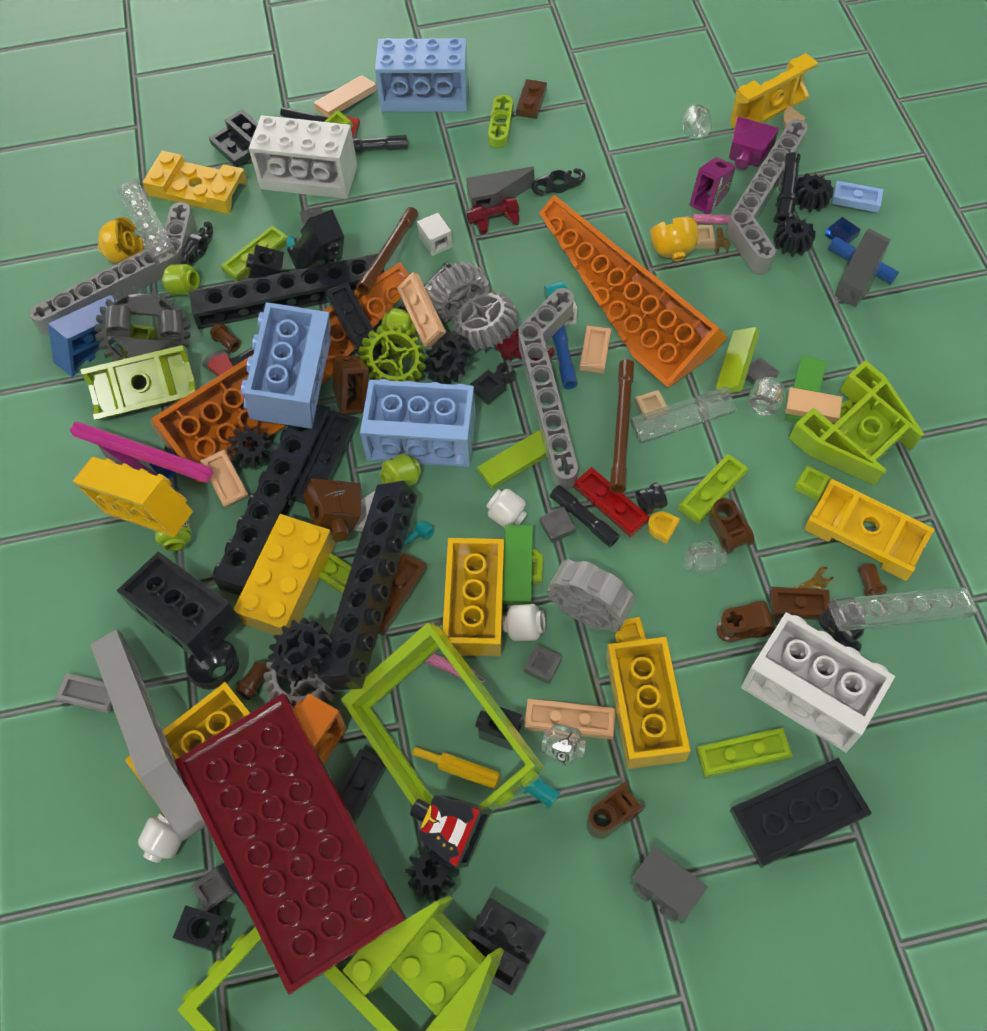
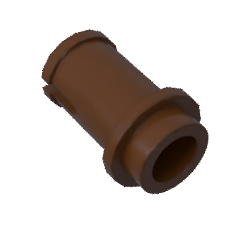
(220, 333)
(871, 580)
(251, 682)

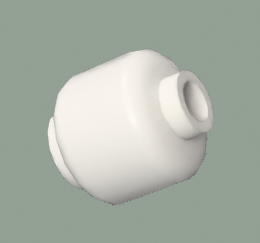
(506, 508)
(524, 622)
(159, 839)

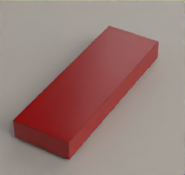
(613, 505)

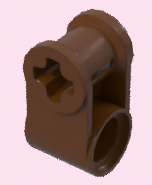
(733, 530)
(745, 622)
(618, 808)

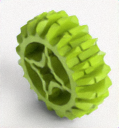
(386, 339)

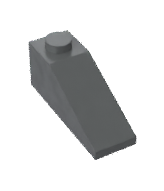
(862, 268)

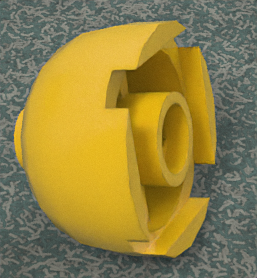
(675, 239)
(118, 240)

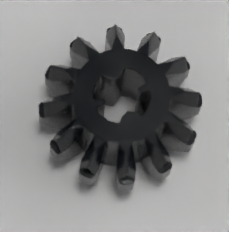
(813, 192)
(794, 236)
(241, 452)
(427, 883)

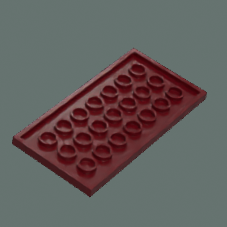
(289, 843)

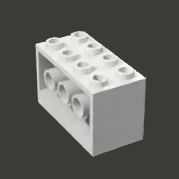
(304, 156)
(818, 682)

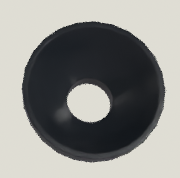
(222, 655)

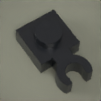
(491, 385)

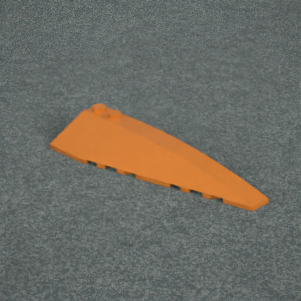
(648, 315)

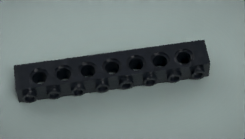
(294, 288)
(226, 573)
(368, 587)

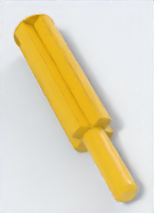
(461, 767)

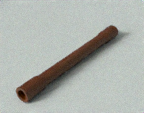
(370, 277)
(619, 469)

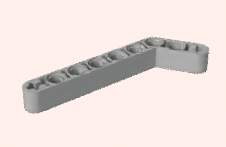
(742, 226)
(135, 272)
(534, 326)
(145, 735)

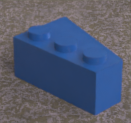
(74, 337)

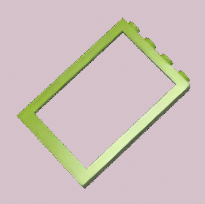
(394, 671)
(241, 948)

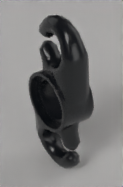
(547, 181)
(197, 244)

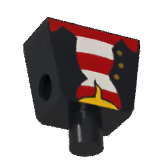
(451, 827)

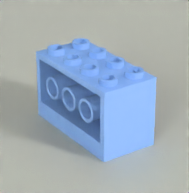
(422, 75)
(287, 365)
(420, 420)

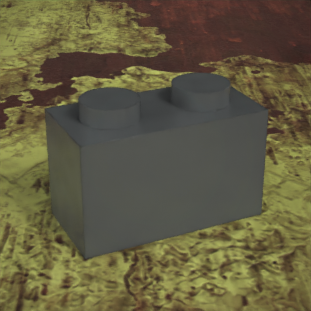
(667, 886)

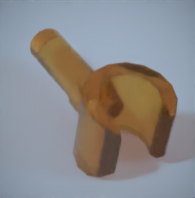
(721, 242)
(817, 580)

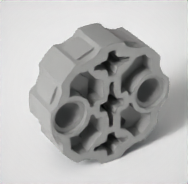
(591, 595)

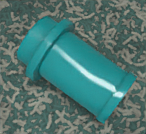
(542, 792)

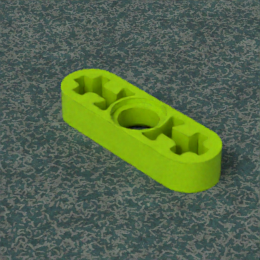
(504, 128)

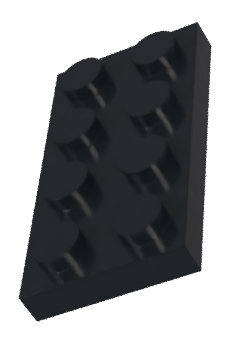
(800, 812)

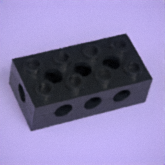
(161, 580)

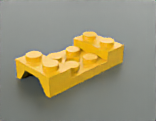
(773, 96)
(173, 181)
(897, 538)

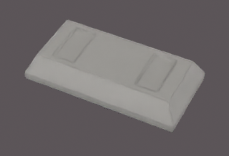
(84, 693)

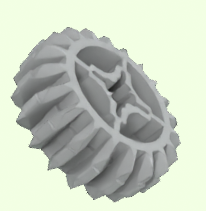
(455, 287)
(486, 319)
(298, 688)

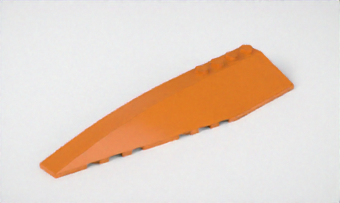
(209, 415)

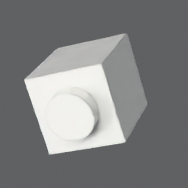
(434, 234)

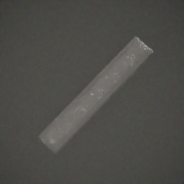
(146, 222)
(901, 608)

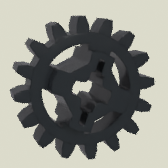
(448, 358)
(299, 649)

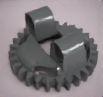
(116, 324)

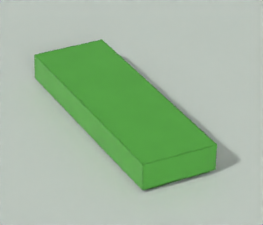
(809, 378)
(517, 564)

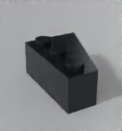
(320, 242)

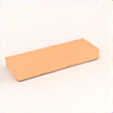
(345, 96)
(421, 310)
(589, 719)

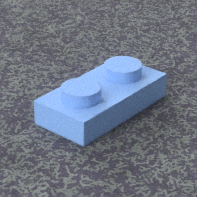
(857, 196)

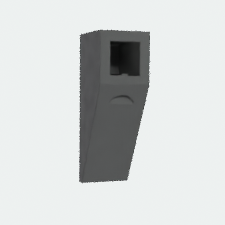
(492, 188)

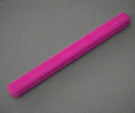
(142, 452)

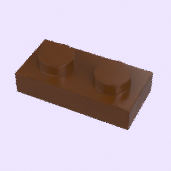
(531, 99)
(798, 602)

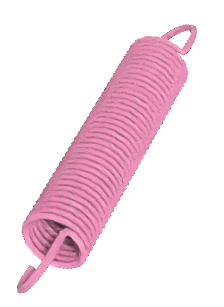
(711, 219)
(444, 664)

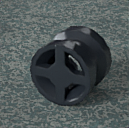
(651, 498)

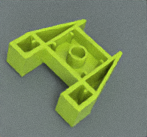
(864, 432)
(434, 963)

